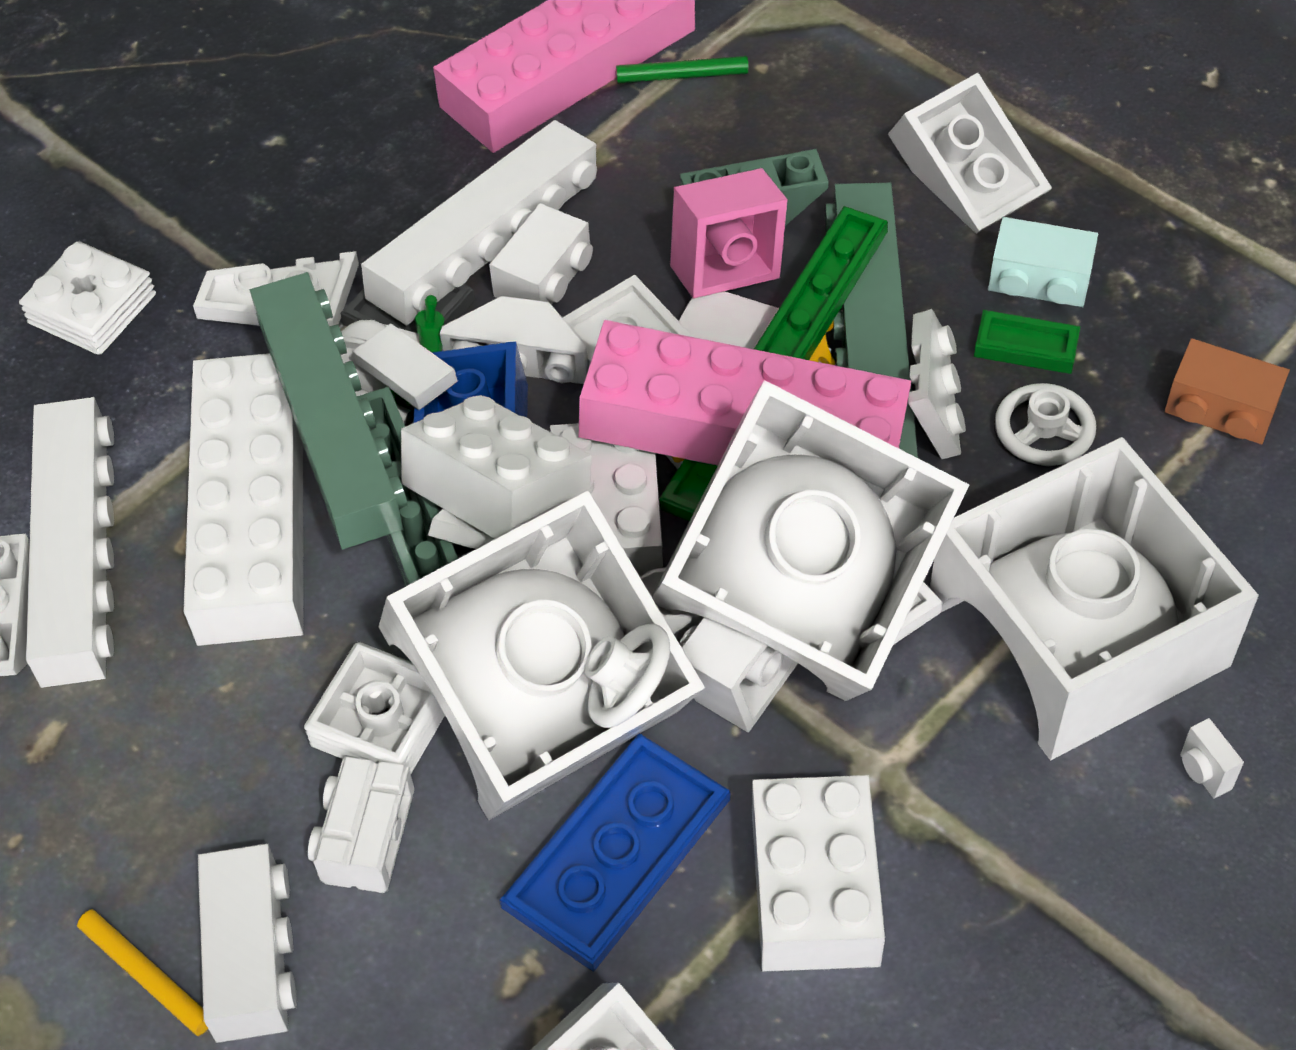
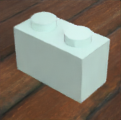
(1042, 261)

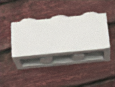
(244, 943)

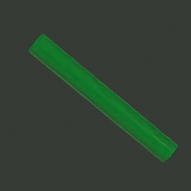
(682, 69)

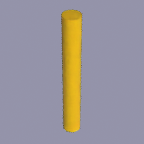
(143, 971)

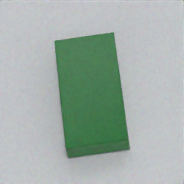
(1027, 341)

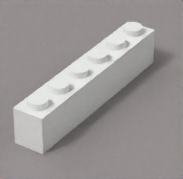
(477, 221)
(70, 544)

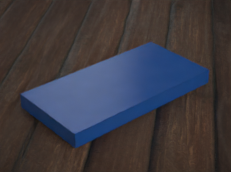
(615, 851)

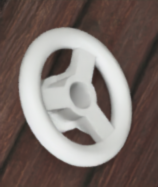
(1047, 418)
(618, 670)

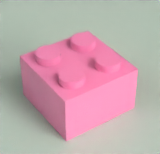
(727, 232)

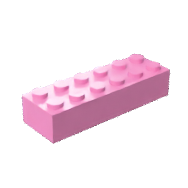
(552, 61)
(691, 392)

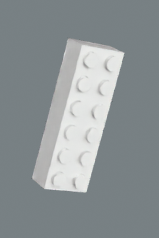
(243, 505)

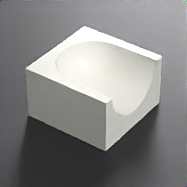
(812, 539)
(1096, 591)
(509, 646)

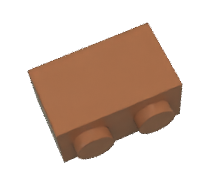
(1226, 391)

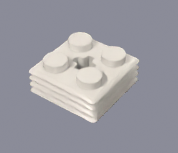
(87, 297)
(368, 685)

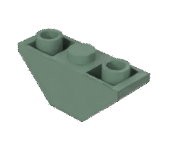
(796, 174)

